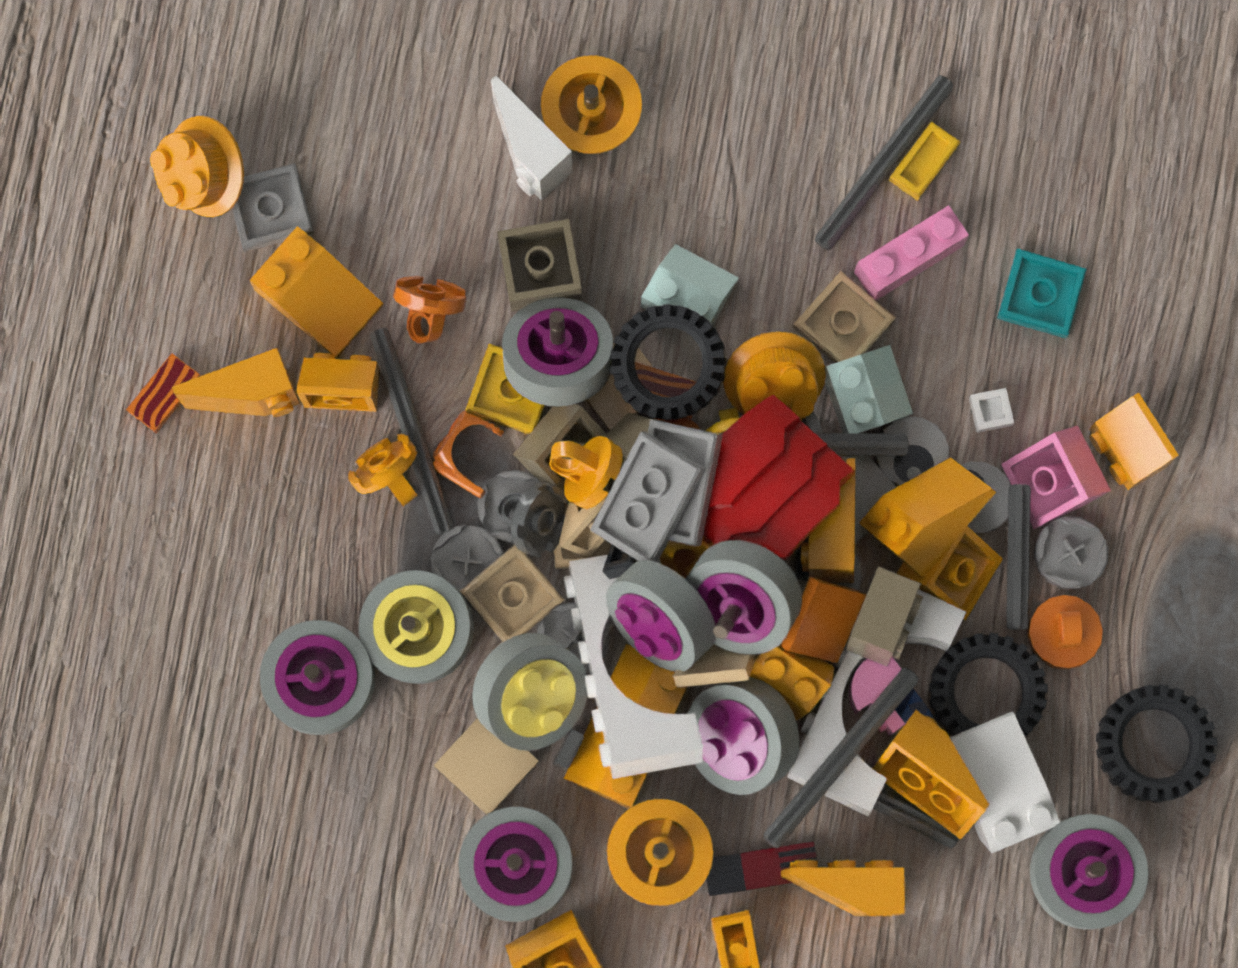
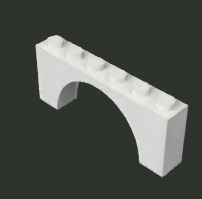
(633, 735)
(858, 783)

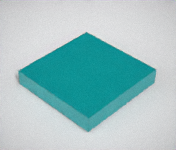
(1041, 293)

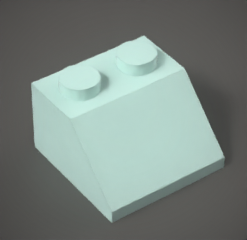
(690, 283)
(867, 391)

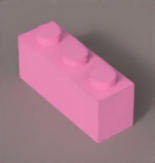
(911, 253)

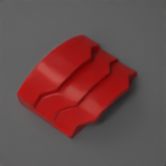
(773, 481)

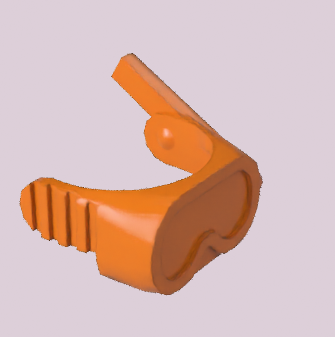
(443, 453)

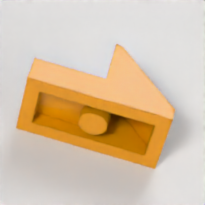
(735, 940)

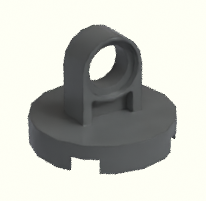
(536, 519)

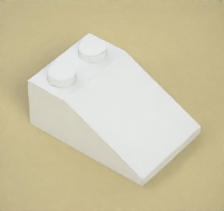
(536, 152)
(1009, 781)

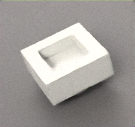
(991, 410)

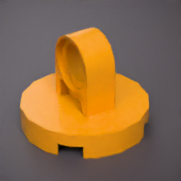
(383, 466)
(587, 470)

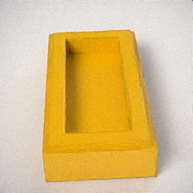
(924, 161)

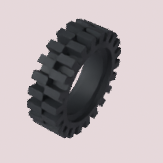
(624, 362)
(992, 647)
(1195, 723)

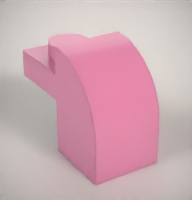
(868, 684)

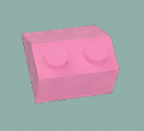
(1059, 474)

